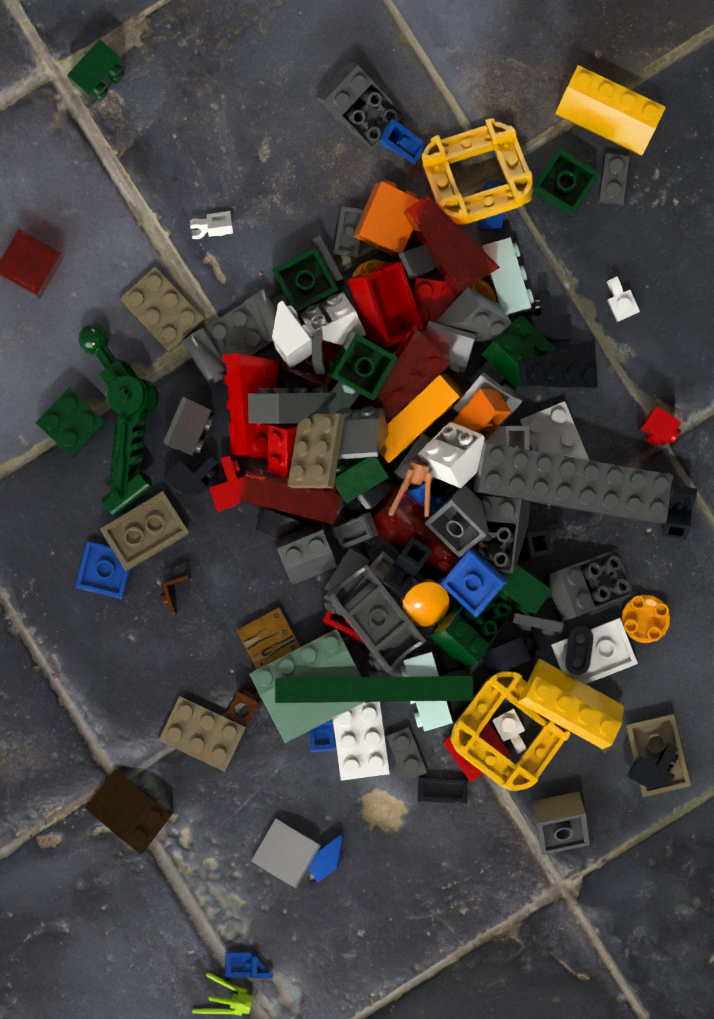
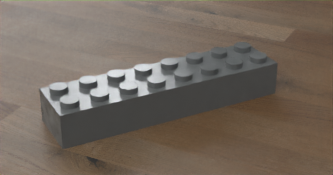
(573, 483)

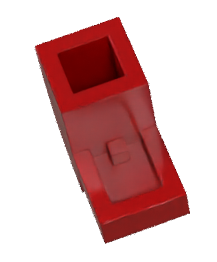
(227, 494)

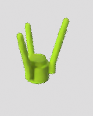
(239, 1002)

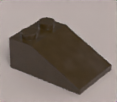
(128, 811)

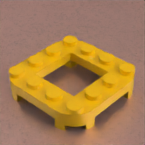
(488, 203)
(486, 758)

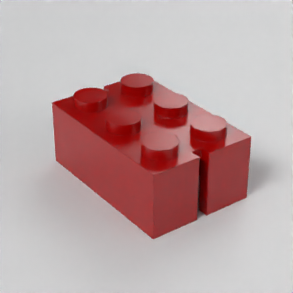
(385, 303)

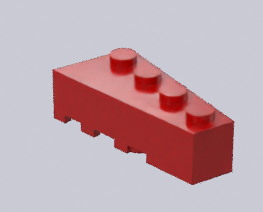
(245, 376)

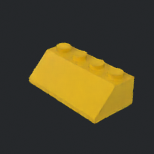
(610, 110)
(572, 705)

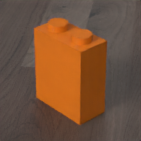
(383, 218)

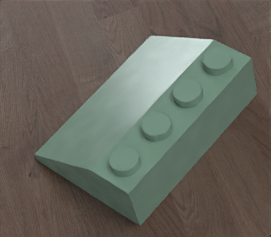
(318, 659)

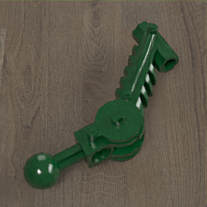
(132, 401)

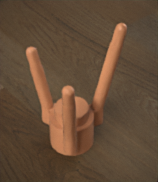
(416, 474)

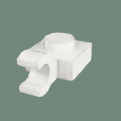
(216, 225)
(622, 303)
(510, 727)

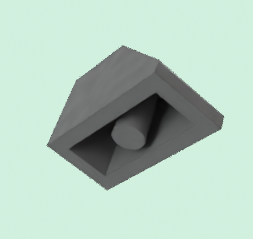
(416, 262)

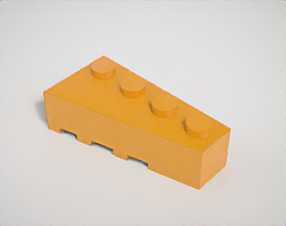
(420, 415)

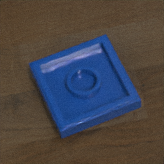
(102, 571)
(474, 582)

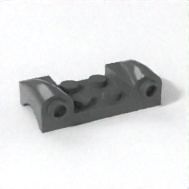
(240, 331)
(374, 618)

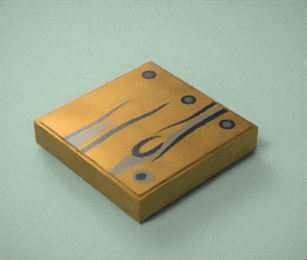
(268, 638)

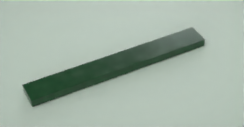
(373, 689)

